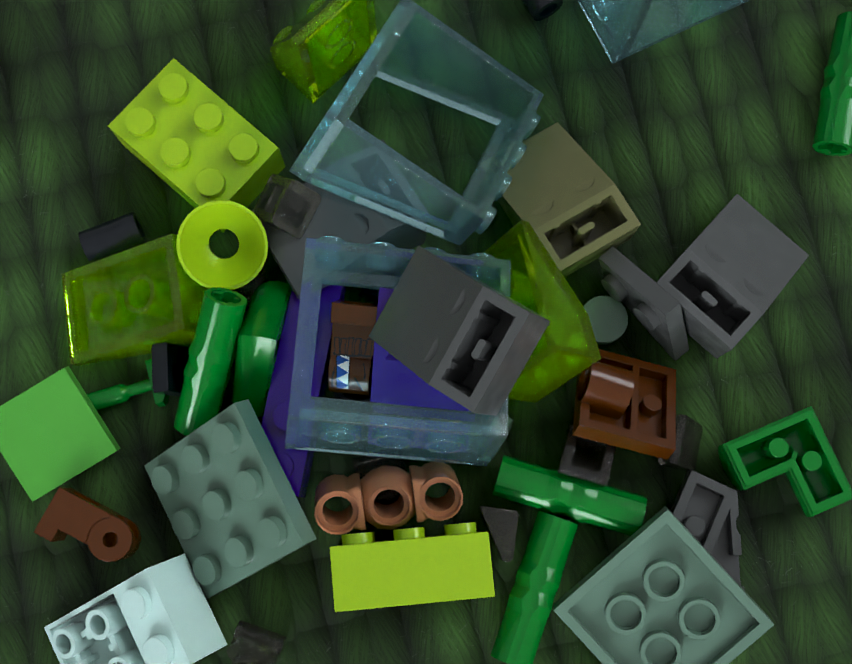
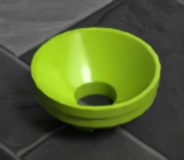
(203, 264)

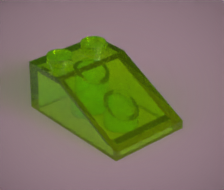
(325, 44)
(538, 284)
(130, 303)

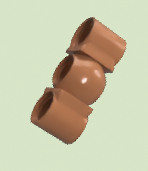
(411, 501)

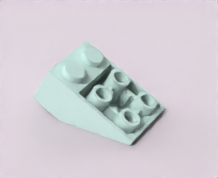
(143, 620)

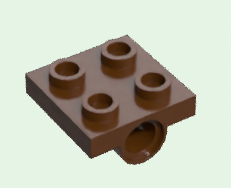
(627, 405)

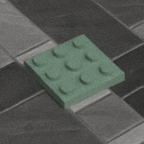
(229, 499)
(662, 602)

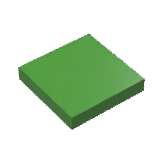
(52, 434)

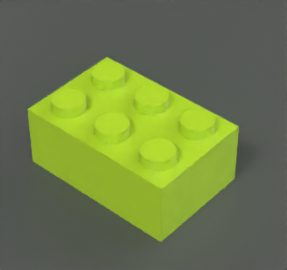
(196, 140)
(411, 568)

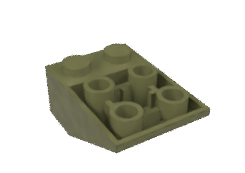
(567, 200)

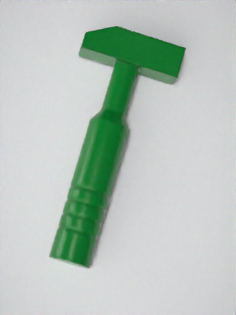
(121, 393)

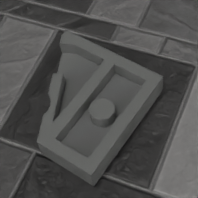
(646, 300)
(711, 515)

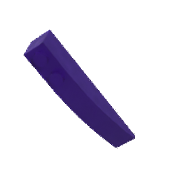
(296, 462)

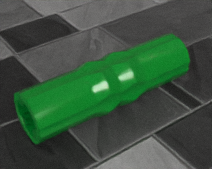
(834, 118)
(210, 358)
(569, 496)
(534, 590)

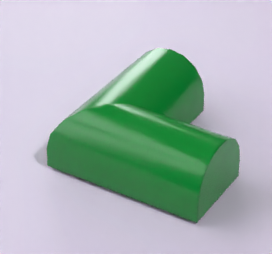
(259, 344)
(791, 447)

